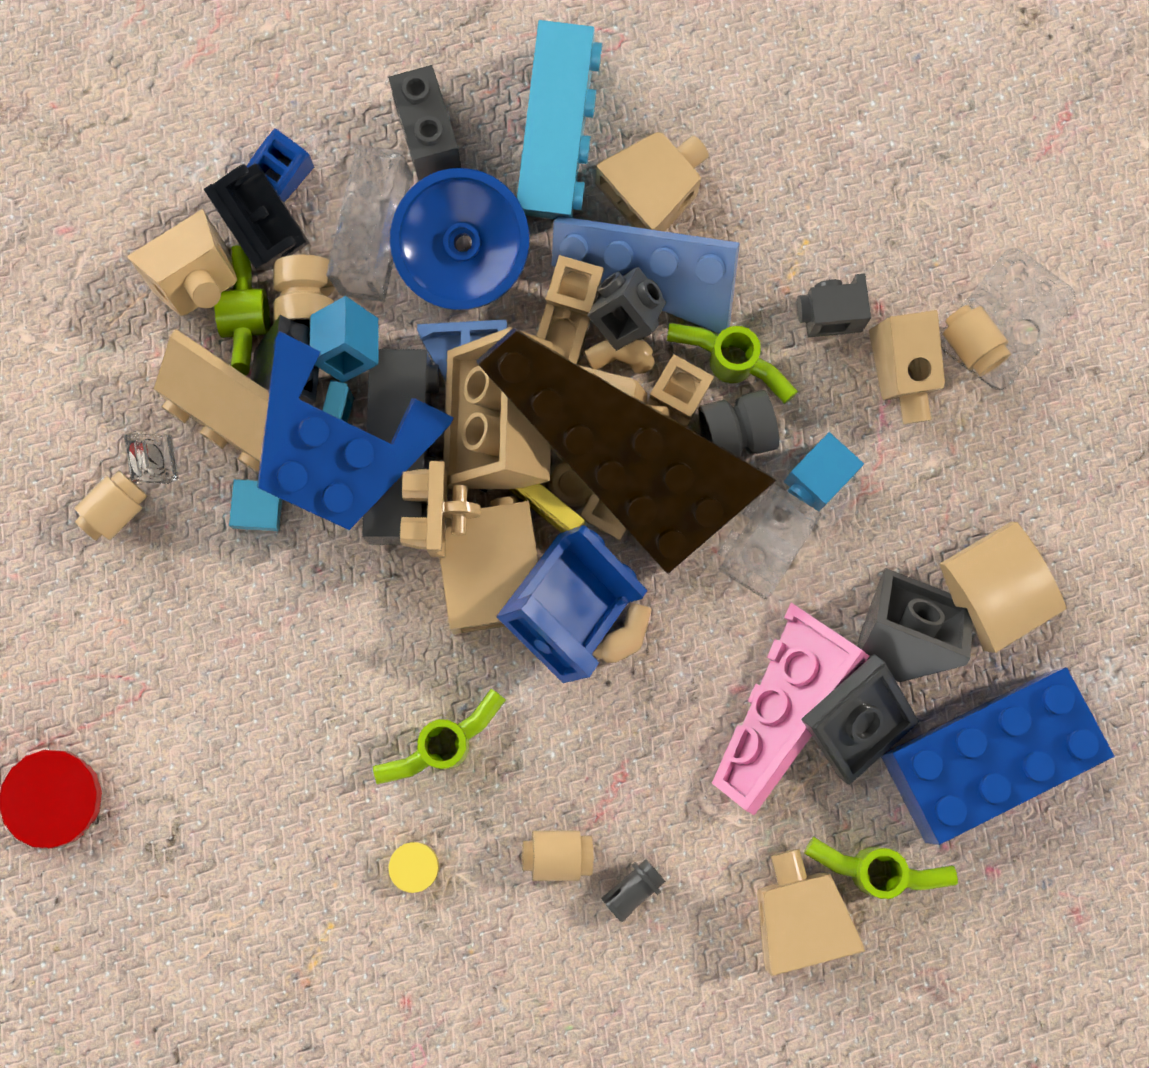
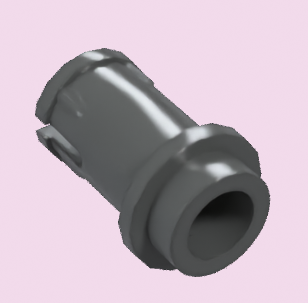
(633, 890)

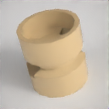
(302, 287)

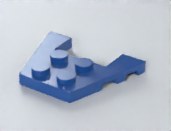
(324, 460)

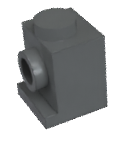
(835, 307)

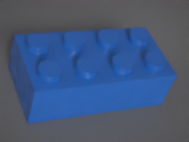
(997, 756)

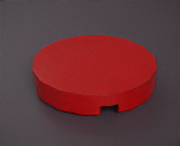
(50, 799)

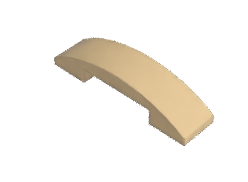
(568, 304)
(681, 391)

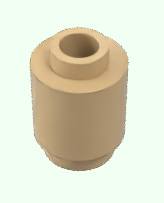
(976, 339)
(109, 506)
(558, 855)

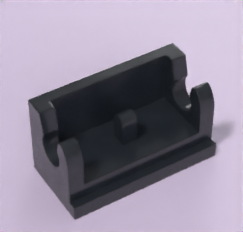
(256, 216)

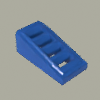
(291, 176)

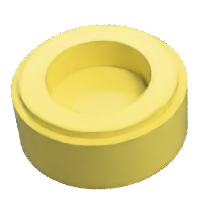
(413, 867)

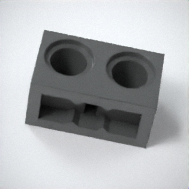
(424, 121)

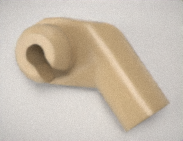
(636, 354)
(627, 639)

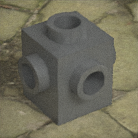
(627, 307)

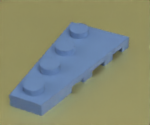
(690, 270)

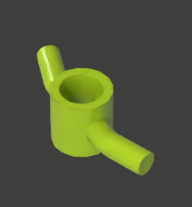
(242, 312)
(729, 372)
(423, 758)
(901, 875)

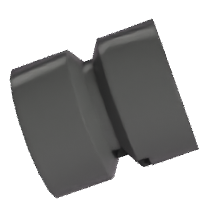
(746, 425)

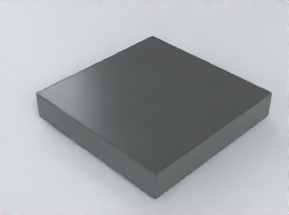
(860, 719)

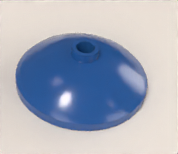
(436, 216)

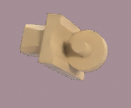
(432, 487)

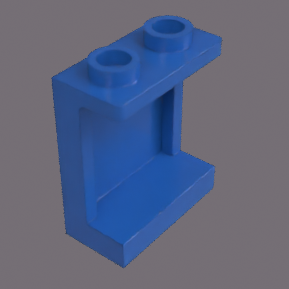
(571, 602)

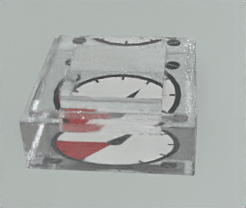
(151, 457)

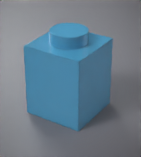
(346, 339)
(823, 472)

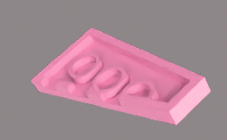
(801, 673)

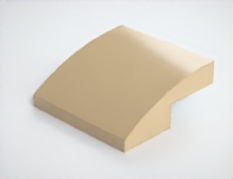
(1003, 586)

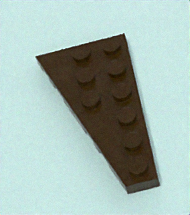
(639, 462)

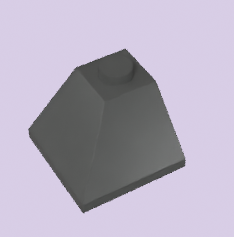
(915, 628)

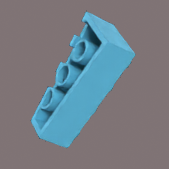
(556, 119)

